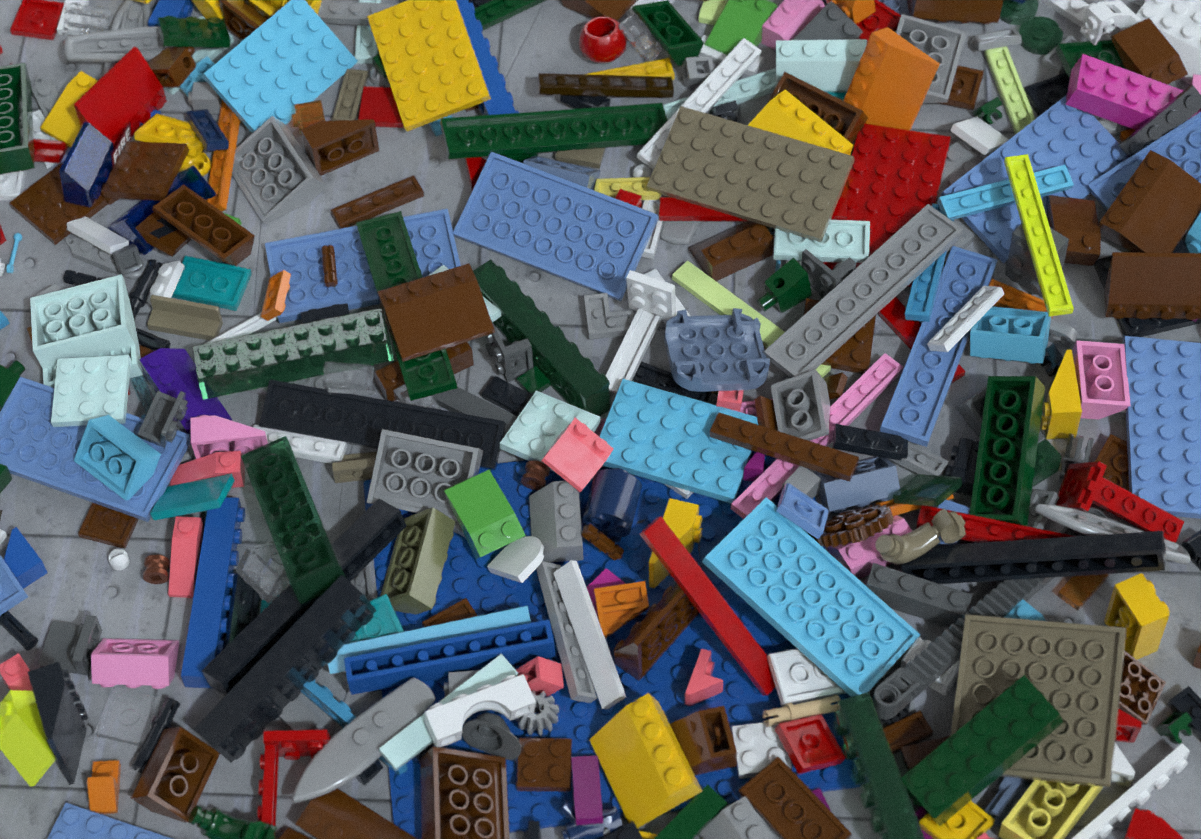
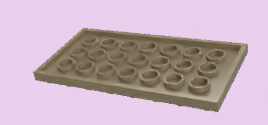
(751, 173)

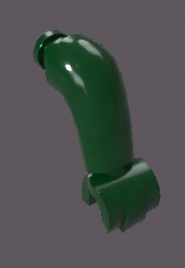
(219, 825)

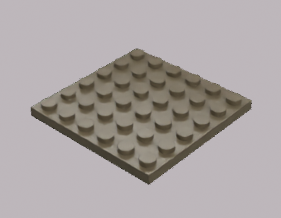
(1071, 667)

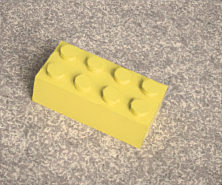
(1048, 810)

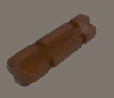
(329, 266)
(602, 542)

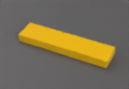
(652, 68)

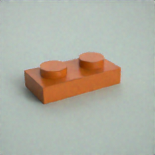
(275, 295)

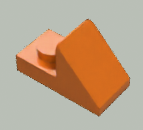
(104, 787)

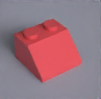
(577, 454)

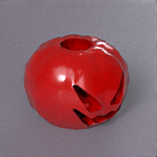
(598, 42)

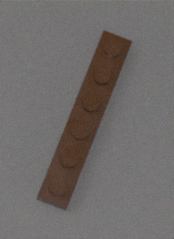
(784, 446)

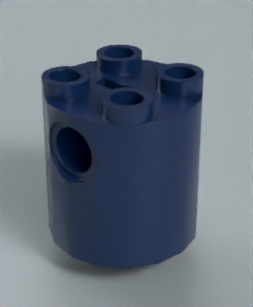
(612, 502)

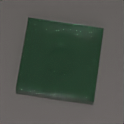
(927, 490)

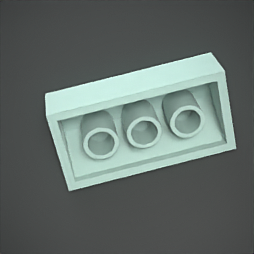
(821, 63)

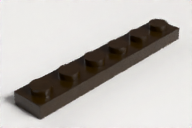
(605, 85)

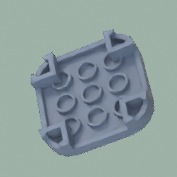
(716, 352)

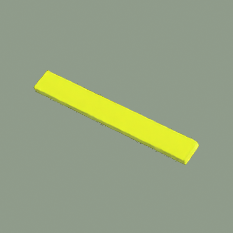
(1038, 235)

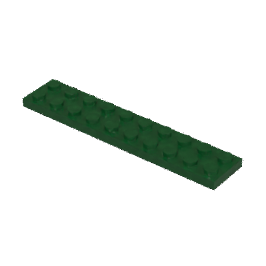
(552, 130)
(393, 264)

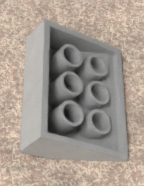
(941, 44)
(275, 171)
(416, 471)

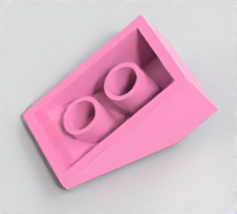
(219, 434)

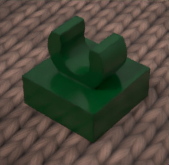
(989, 109)
(1173, 724)

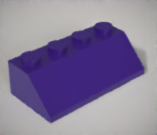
(174, 371)

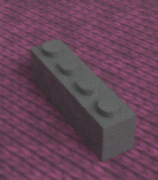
(918, 595)

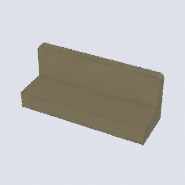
(184, 318)
(354, 467)

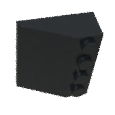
(60, 715)

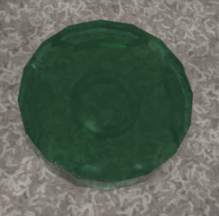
(1016, 13)
(1040, 35)

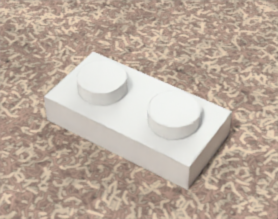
(166, 280)

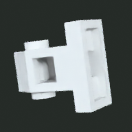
(1105, 17)

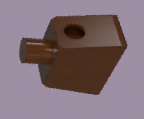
(173, 65)

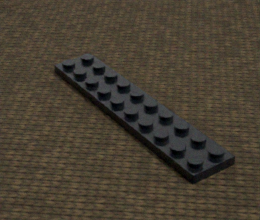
(361, 419)

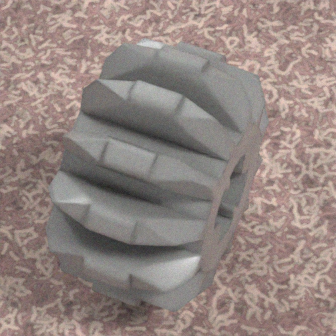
(547, 715)

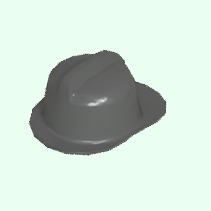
(491, 735)

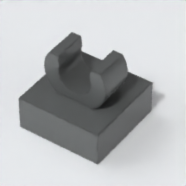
(127, 259)

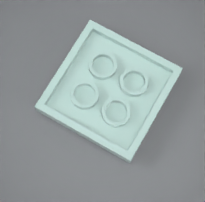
(90, 389)
(541, 425)

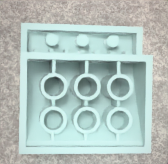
(84, 323)

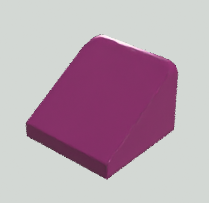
(754, 467)

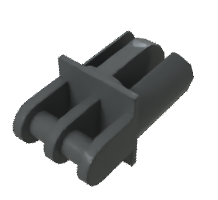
(1070, 460)

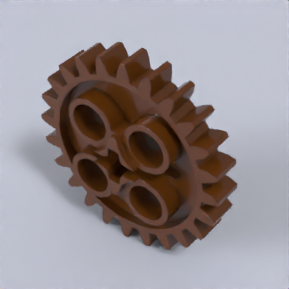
(855, 525)

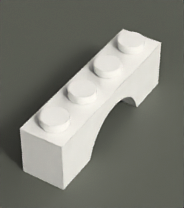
(509, 698)

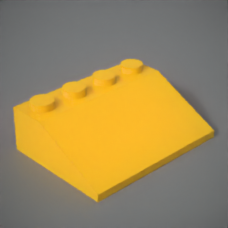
(794, 120)
(644, 761)

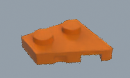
(620, 605)

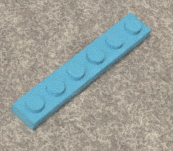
(1000, 194)

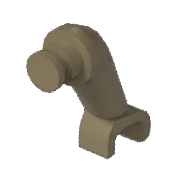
(914, 544)

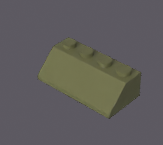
(418, 561)

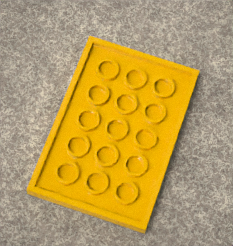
(428, 60)

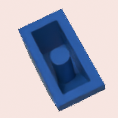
(23, 560)

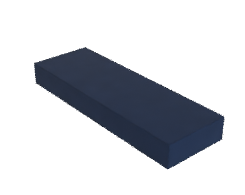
(207, 130)

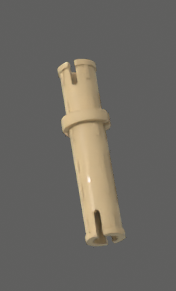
(801, 710)

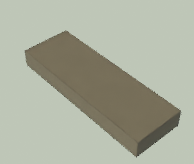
(350, 95)

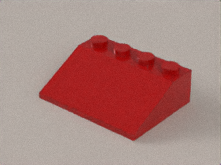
(122, 96)

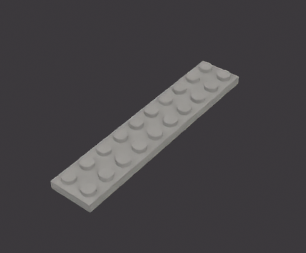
(864, 292)

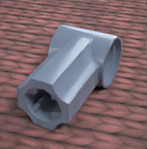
(1008, 796)

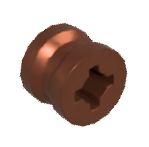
(535, 475)
(156, 569)

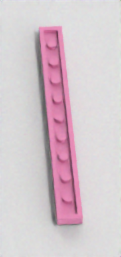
(842, 412)

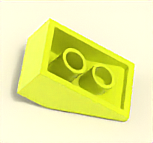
(24, 736)

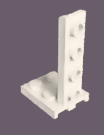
(653, 302)

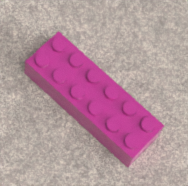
(1117, 93)

